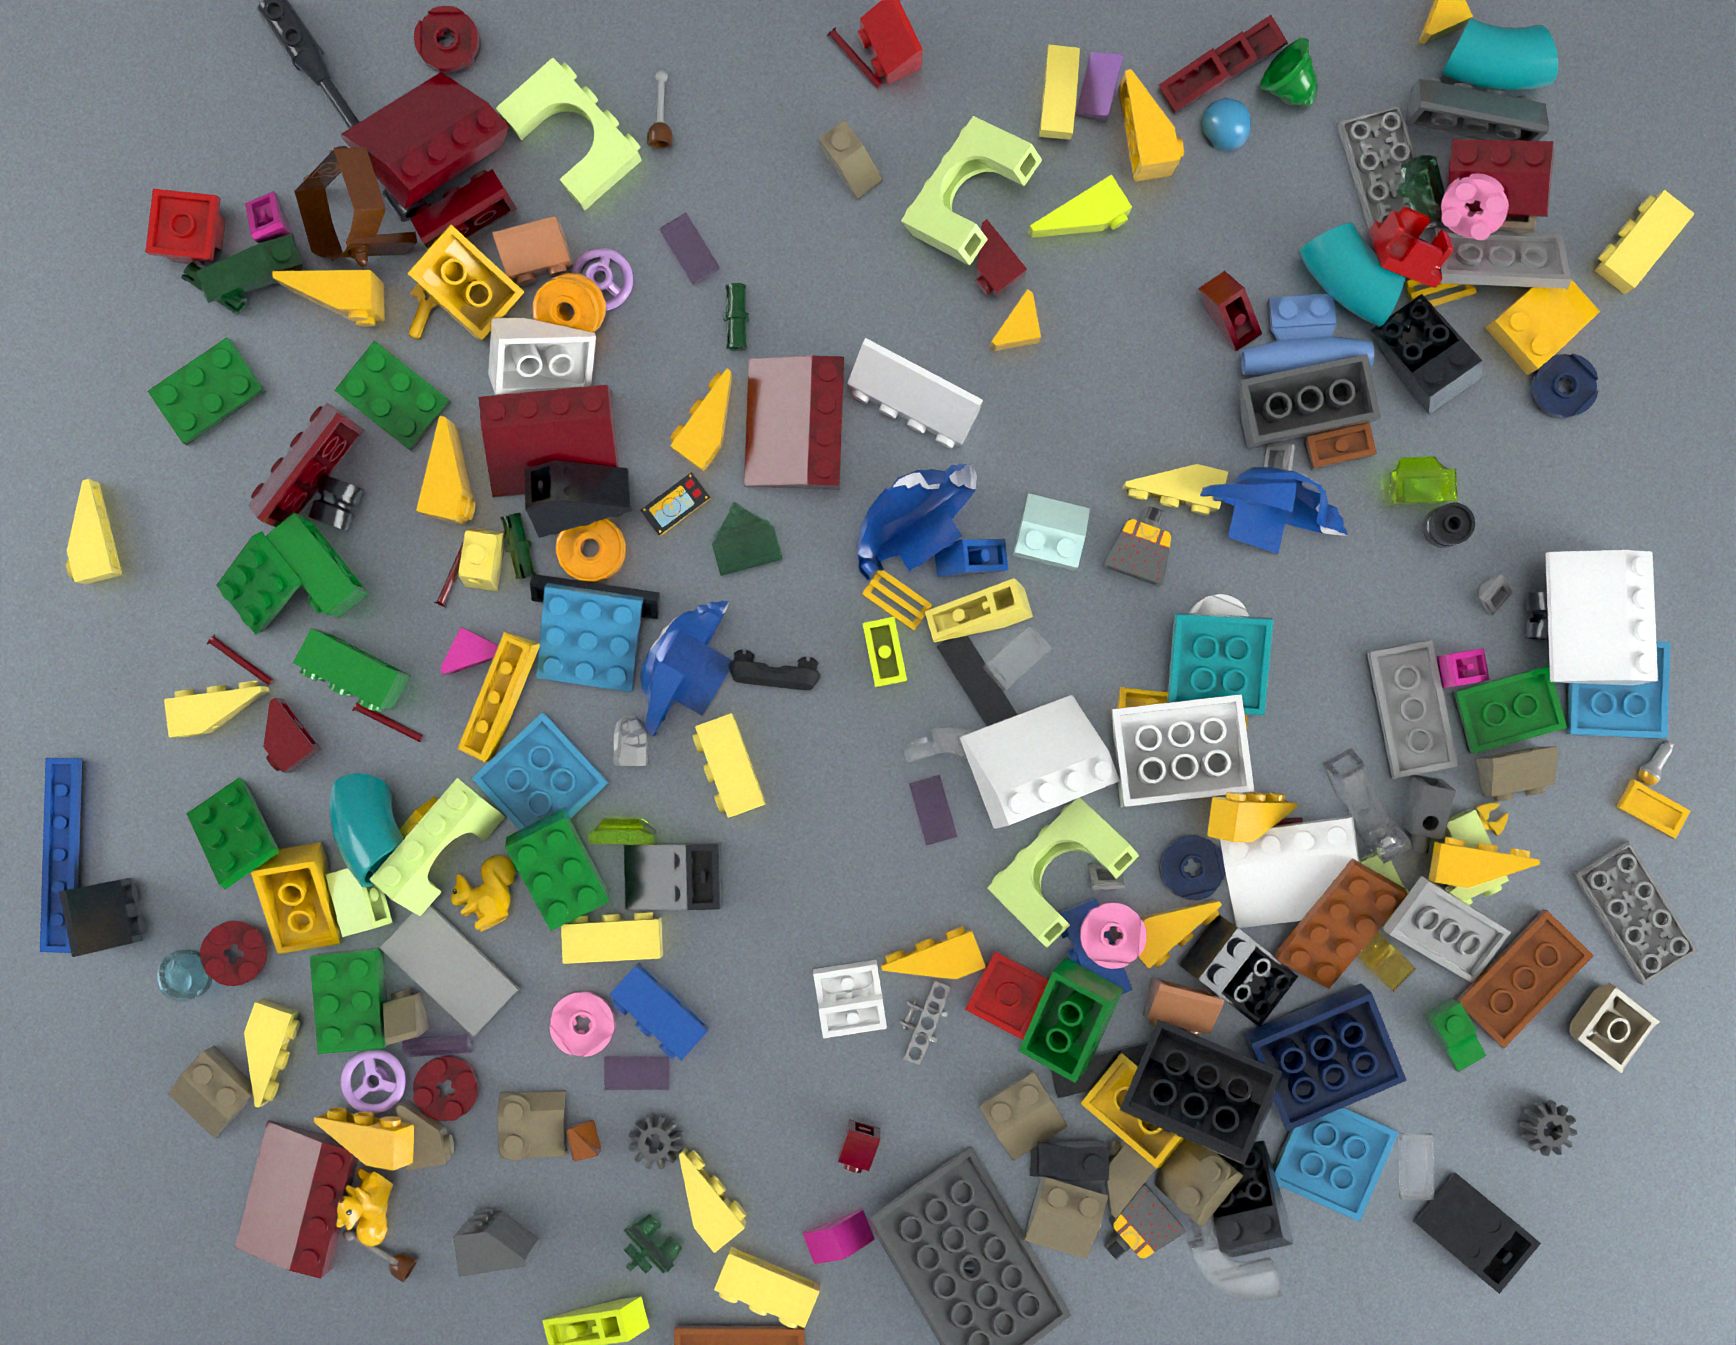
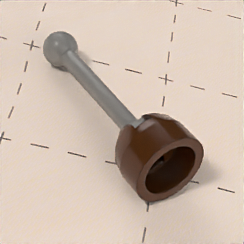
(660, 133)
(399, 1265)

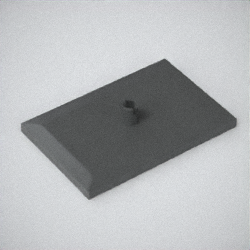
(959, 1220)

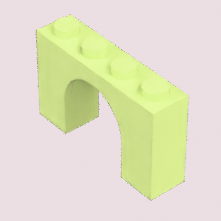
(555, 91)
(977, 150)
(1463, 826)
(1073, 830)
(406, 870)

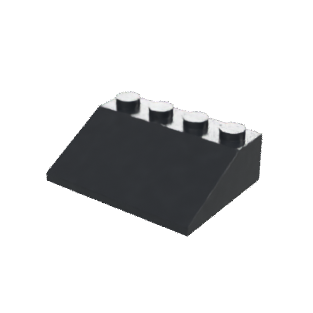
(1202, 1091)

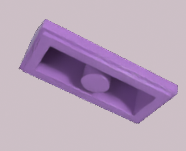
(1099, 86)

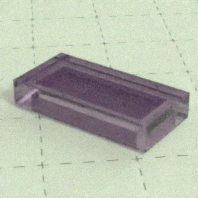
(689, 248)
(932, 809)
(438, 1046)
(636, 1073)

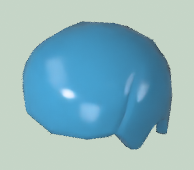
(1227, 124)

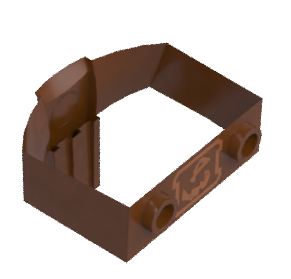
(367, 204)

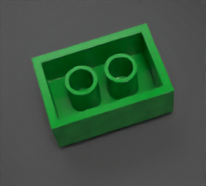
(317, 564)
(350, 670)
(557, 869)
(349, 1000)
(1070, 1020)

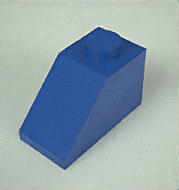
(972, 558)

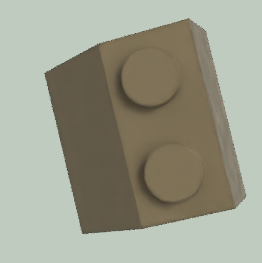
(1517, 771)
(212, 1091)
(1022, 1115)
(1065, 1217)

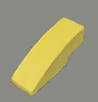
(1059, 92)

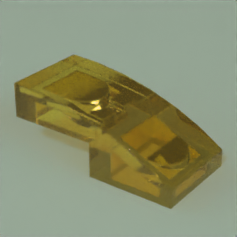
(1386, 962)

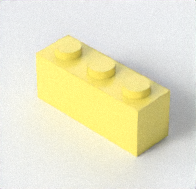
(1643, 241)
(728, 765)
(612, 938)
(767, 1288)

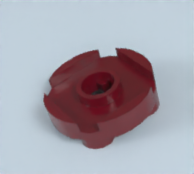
(433, 26)
(218, 965)
(429, 1097)

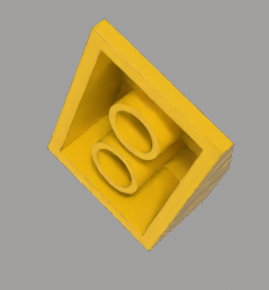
(1148, 131)
(465, 282)
(349, 293)
(1541, 324)
(446, 483)
(298, 899)
(1105, 1101)

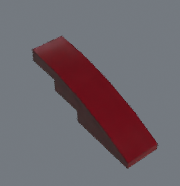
(1223, 63)

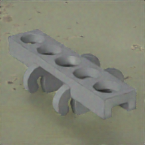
(919, 1030)

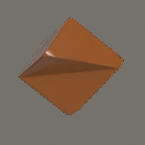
(583, 1140)

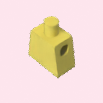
(482, 558)

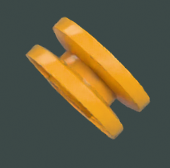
(577, 291)
(602, 565)

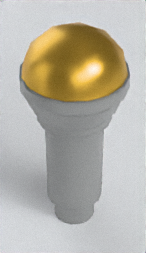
(1651, 772)

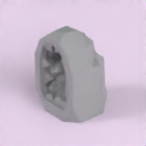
(630, 742)

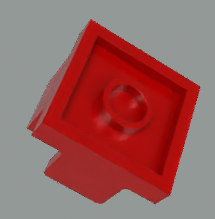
(184, 226)
(1404, 252)
(1007, 994)

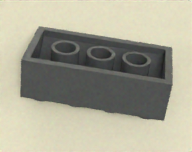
(1475, 113)
(1308, 401)

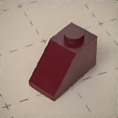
(997, 264)
(1231, 310)
(287, 738)
(859, 1146)

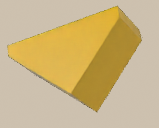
(1445, 18)
(1020, 327)

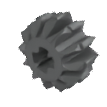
(1536, 1125)
(644, 1145)

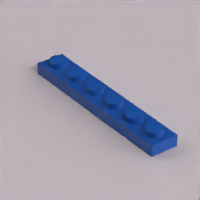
(60, 847)

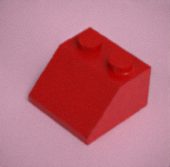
(891, 41)

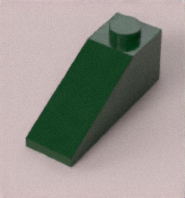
(249, 268)

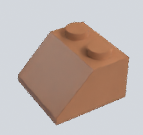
(533, 250)
(1182, 1006)

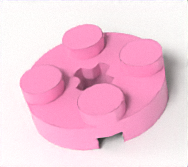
(1479, 223)
(1126, 922)
(564, 1019)

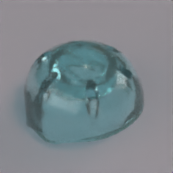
(176, 980)

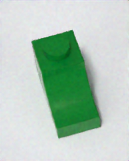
(1455, 1033)

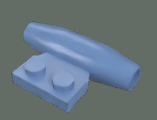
(1304, 337)

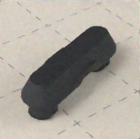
(756, 673)

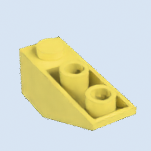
(1180, 487)
(206, 712)
(266, 1045)
(711, 1211)

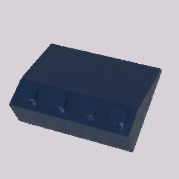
(1327, 1055)

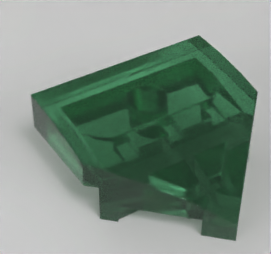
(1423, 186)
(744, 541)

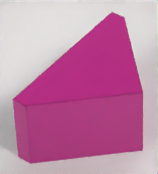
(267, 218)
(467, 651)
(1462, 668)
(839, 1237)

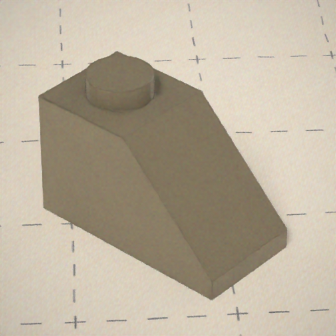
(850, 159)
(404, 1016)
(431, 1141)
(1126, 1175)

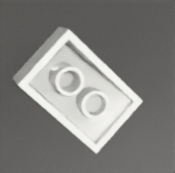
(538, 356)

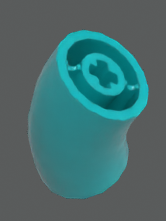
(1504, 57)
(1352, 273)
(363, 824)

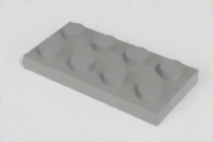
(1507, 260)
(1412, 709)
(1446, 929)

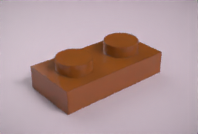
(1340, 445)

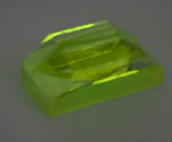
(1422, 482)
(623, 831)

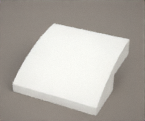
(849, 998)

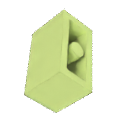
(357, 906)

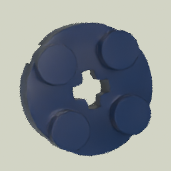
(1583, 386)
(1181, 882)

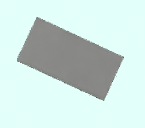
(1375, 150)
(1635, 912)
(450, 969)

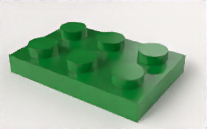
(206, 391)
(392, 395)
(258, 583)
(1509, 710)
(232, 833)

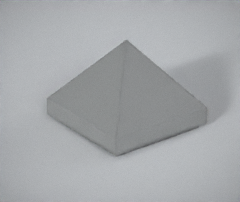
(1279, 456)
(1494, 593)
(1103, 880)

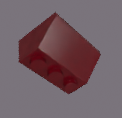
(1519, 166)
(465, 208)

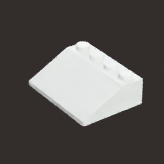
(913, 394)
(1601, 617)
(1181, 751)
(1037, 761)
(1286, 869)

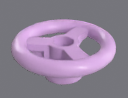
(602, 267)
(396, 1088)

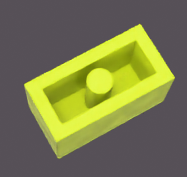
(884, 652)

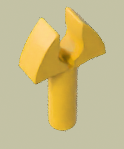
(422, 312)
(1483, 813)

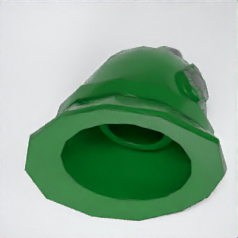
(1292, 75)

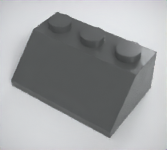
(492, 1243)

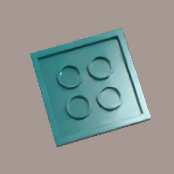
(1220, 658)

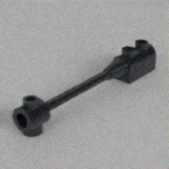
(307, 55)

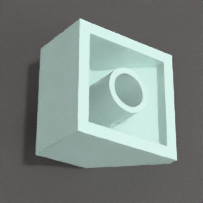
(1052, 532)

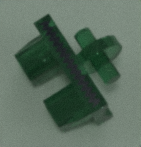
(660, 1256)

